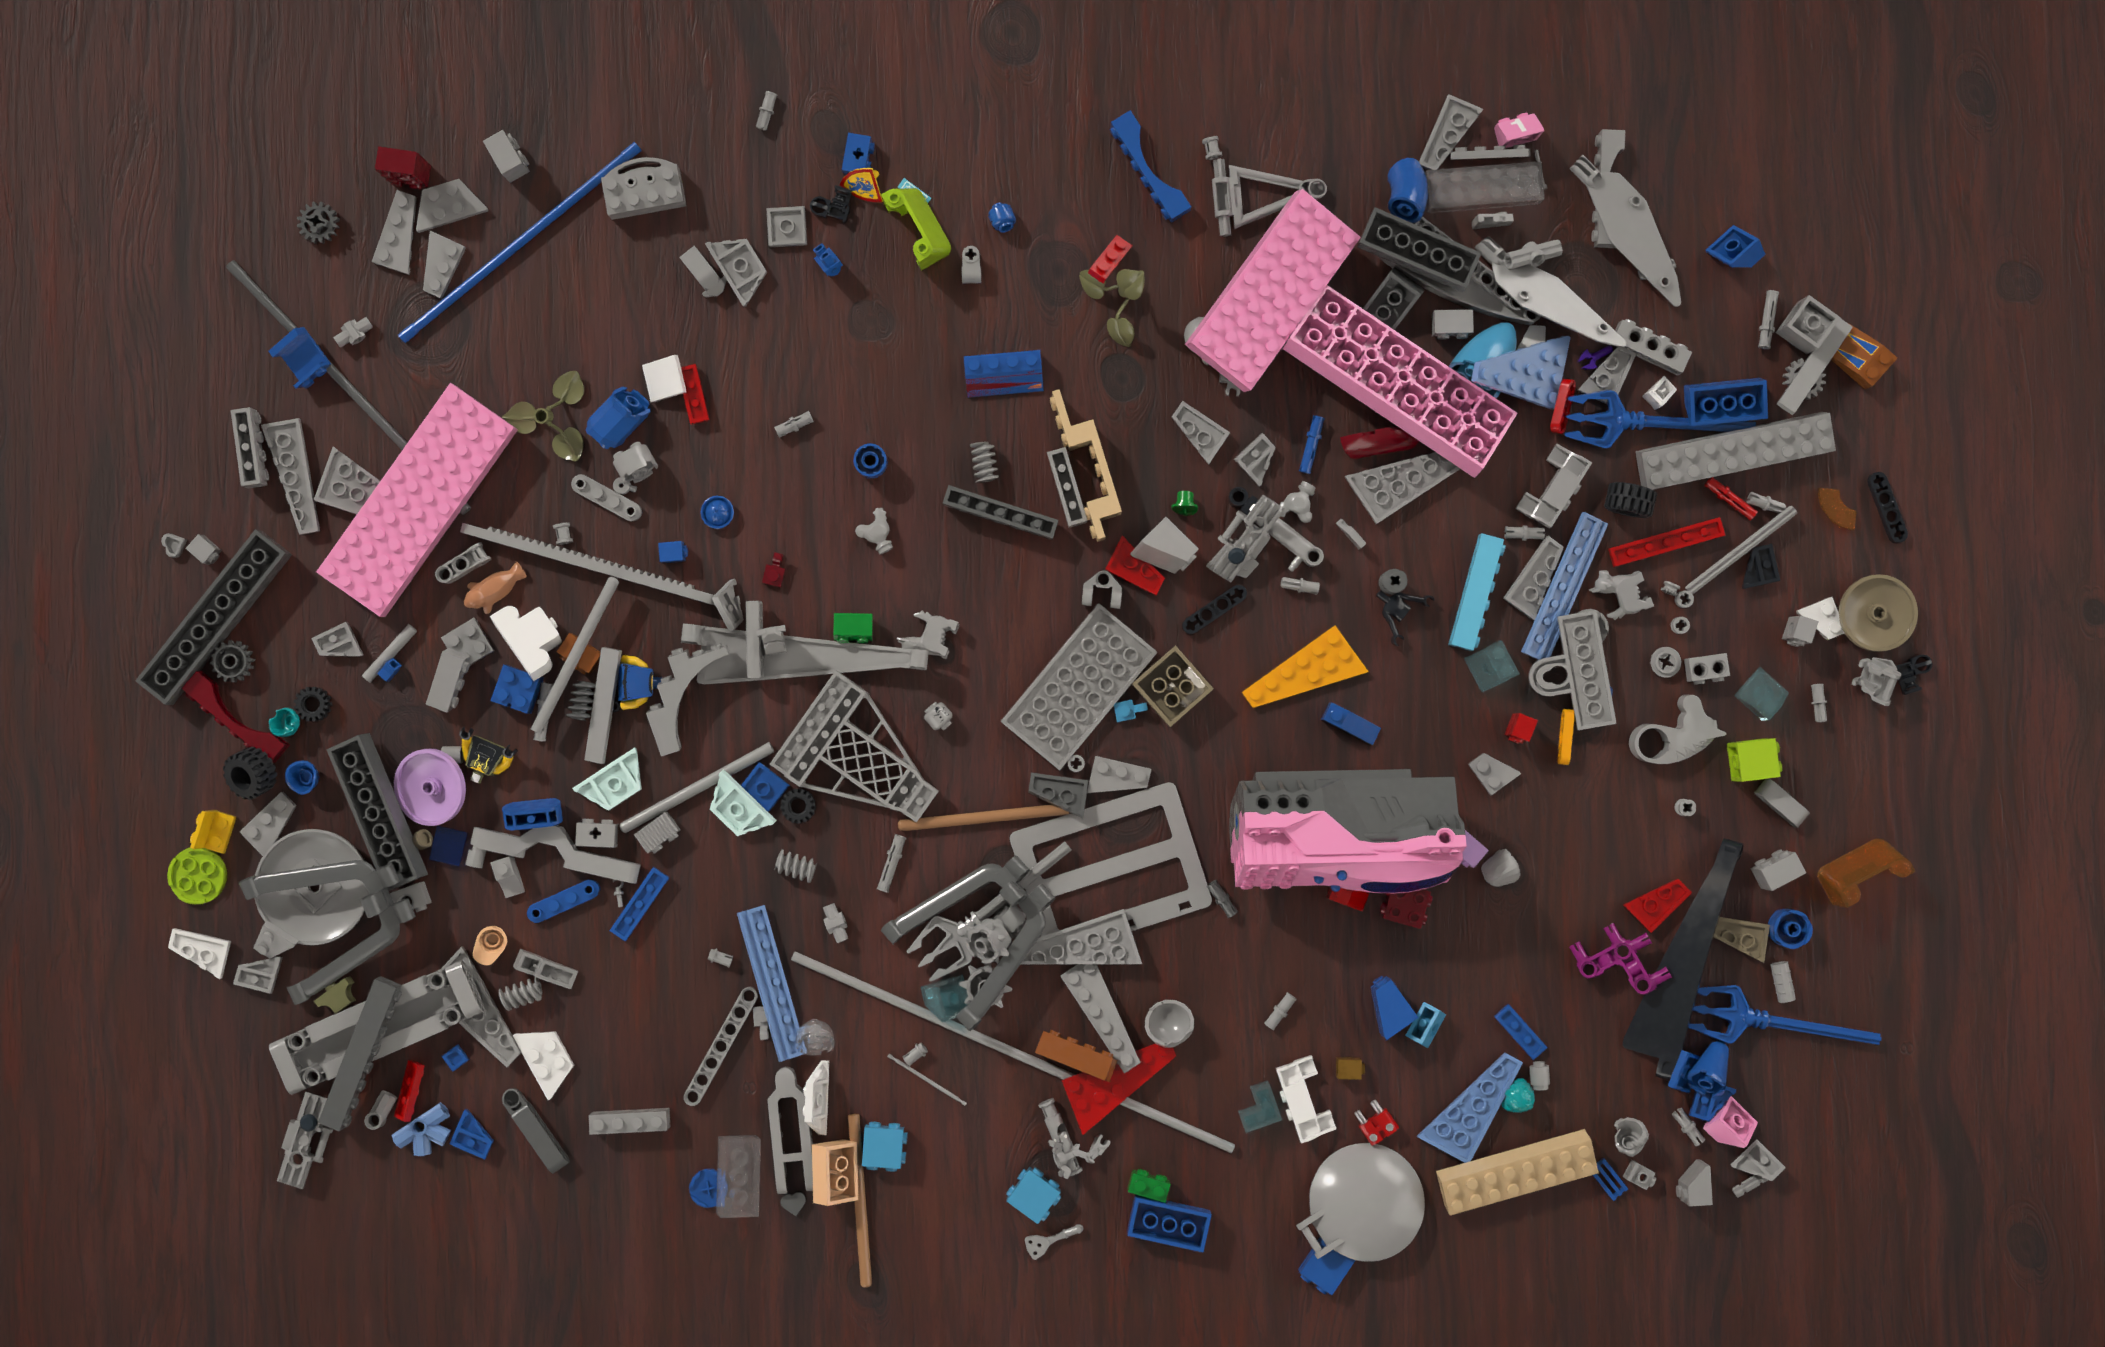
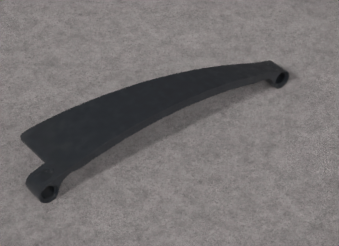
(1666, 1012)

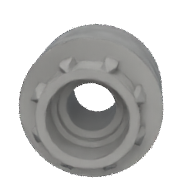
(1012, 918)

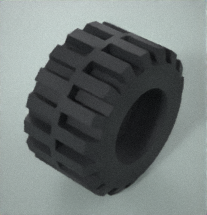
(1630, 500)
(249, 773)

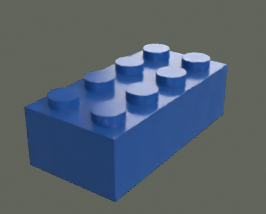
(1169, 1223)

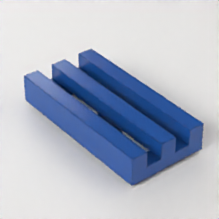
(1618, 1192)

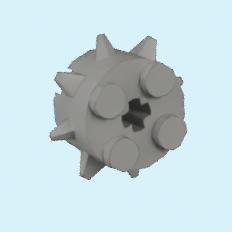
(988, 940)
(974, 984)

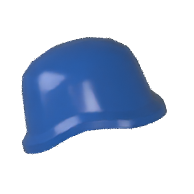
(302, 777)

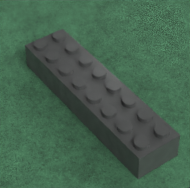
(376, 808)

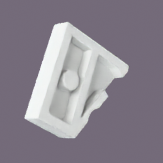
(1827, 615)

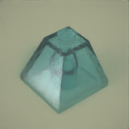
(1762, 695)
(945, 997)

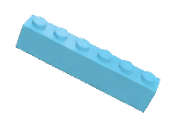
(1476, 592)

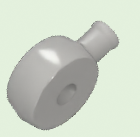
(625, 489)

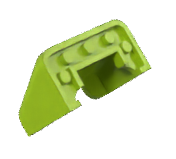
(934, 243)

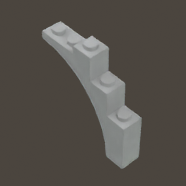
(664, 718)

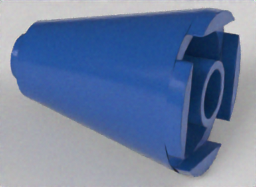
(1710, 1070)

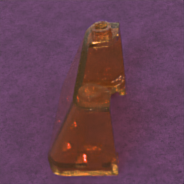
(1845, 873)

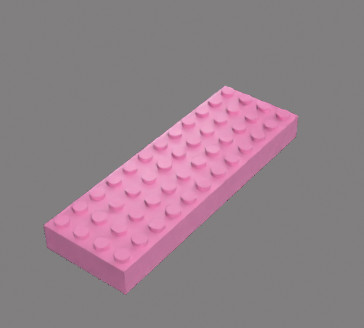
(1400, 381)
(417, 500)

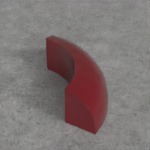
(1377, 442)

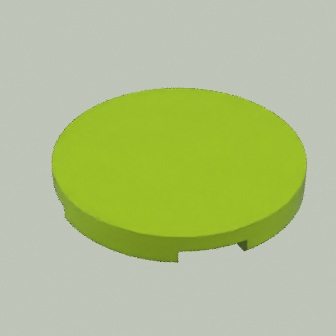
(197, 875)

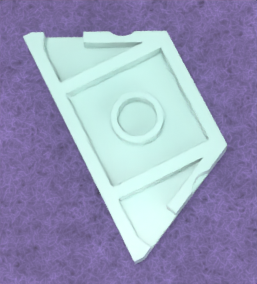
(614, 782)
(737, 807)

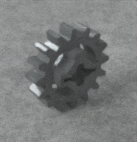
(317, 230)

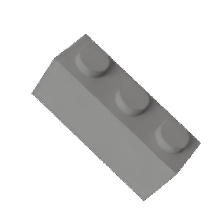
(448, 680)

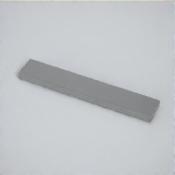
(1813, 368)
(603, 705)

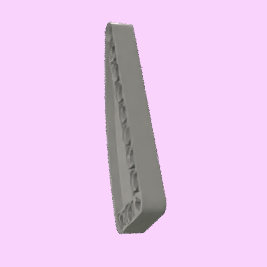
(1477, 296)

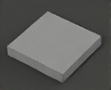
(786, 226)

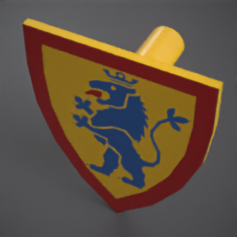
(863, 184)

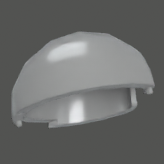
(1169, 1023)

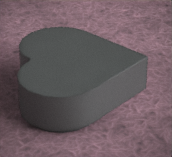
(793, 1202)

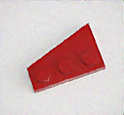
(1133, 569)
(1658, 904)

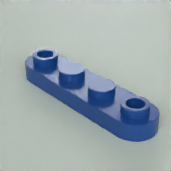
(563, 901)

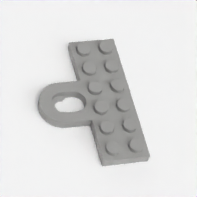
(1585, 669)

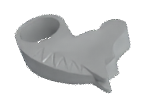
(1690, 736)

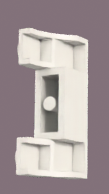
(1295, 1093)

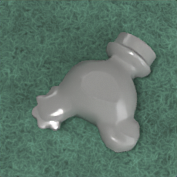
(1299, 502)
(876, 531)

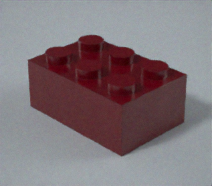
(403, 167)

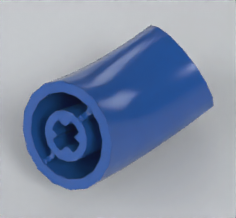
(1408, 190)

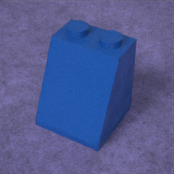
(1391, 1007)

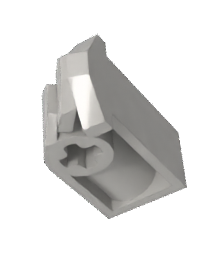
(703, 272)
(773, 639)

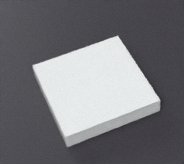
(664, 378)

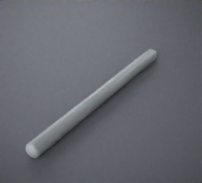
(575, 655)
(695, 788)

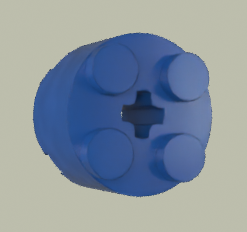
(1800, 932)

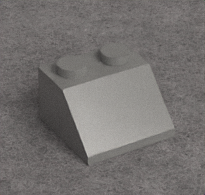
(1695, 1185)

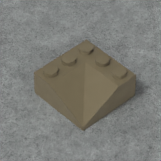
(1172, 686)

